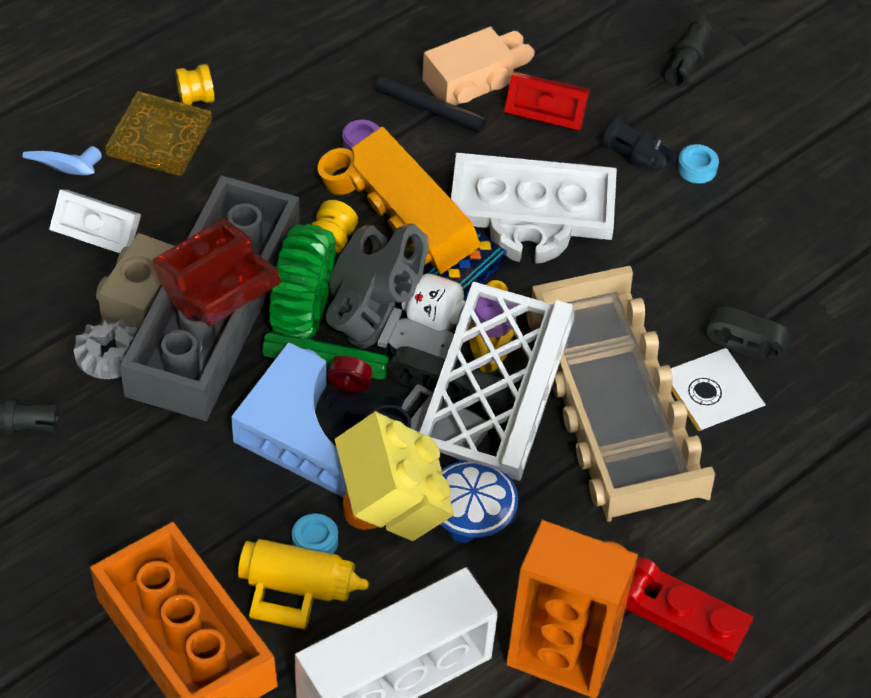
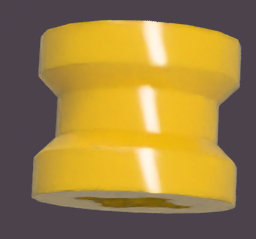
(194, 85)

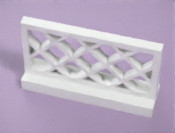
(534, 388)

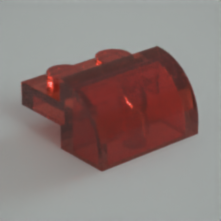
(214, 273)

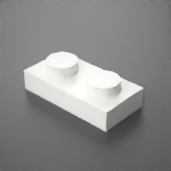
(94, 221)

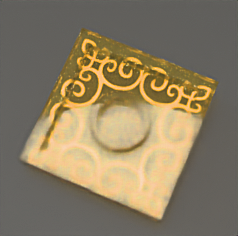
(159, 133)

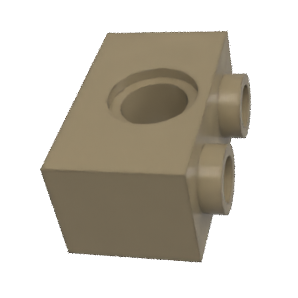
(132, 283)

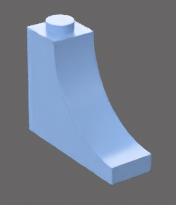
(282, 423)

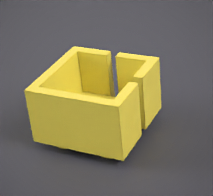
(394, 476)

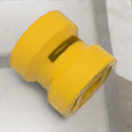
(338, 219)

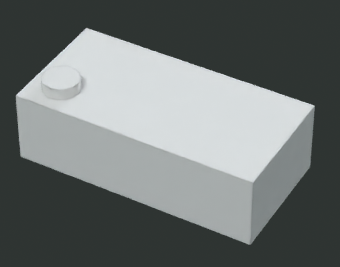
(404, 645)

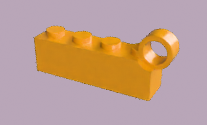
(404, 193)

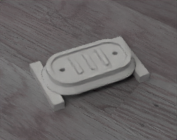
(416, 335)

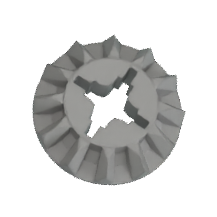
(89, 352)

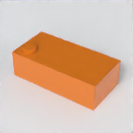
(570, 608)
(182, 620)

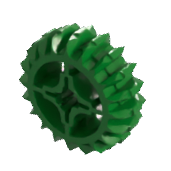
(305, 281)

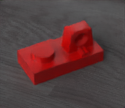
(547, 100)

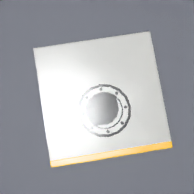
(714, 389)

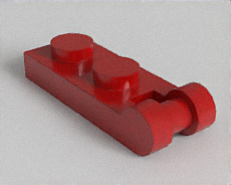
(687, 611)

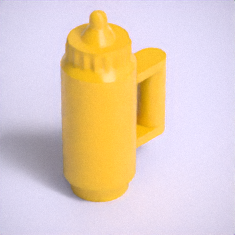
(298, 573)

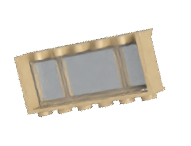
(622, 399)

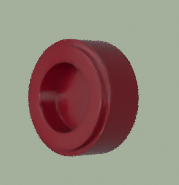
(350, 374)

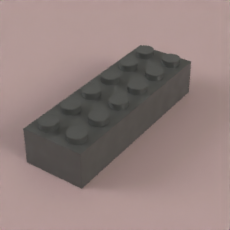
(183, 360)

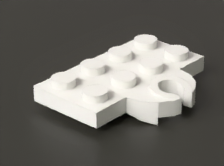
(535, 201)

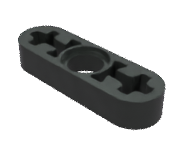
(416, 367)

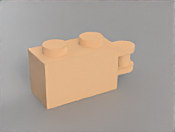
(474, 65)

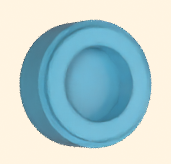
(697, 163)
(315, 533)

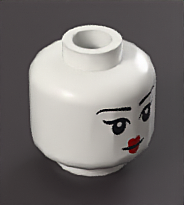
(436, 303)

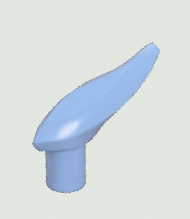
(66, 163)

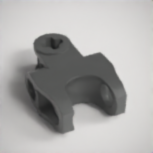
(371, 284)

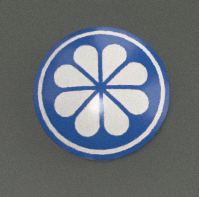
(481, 501)

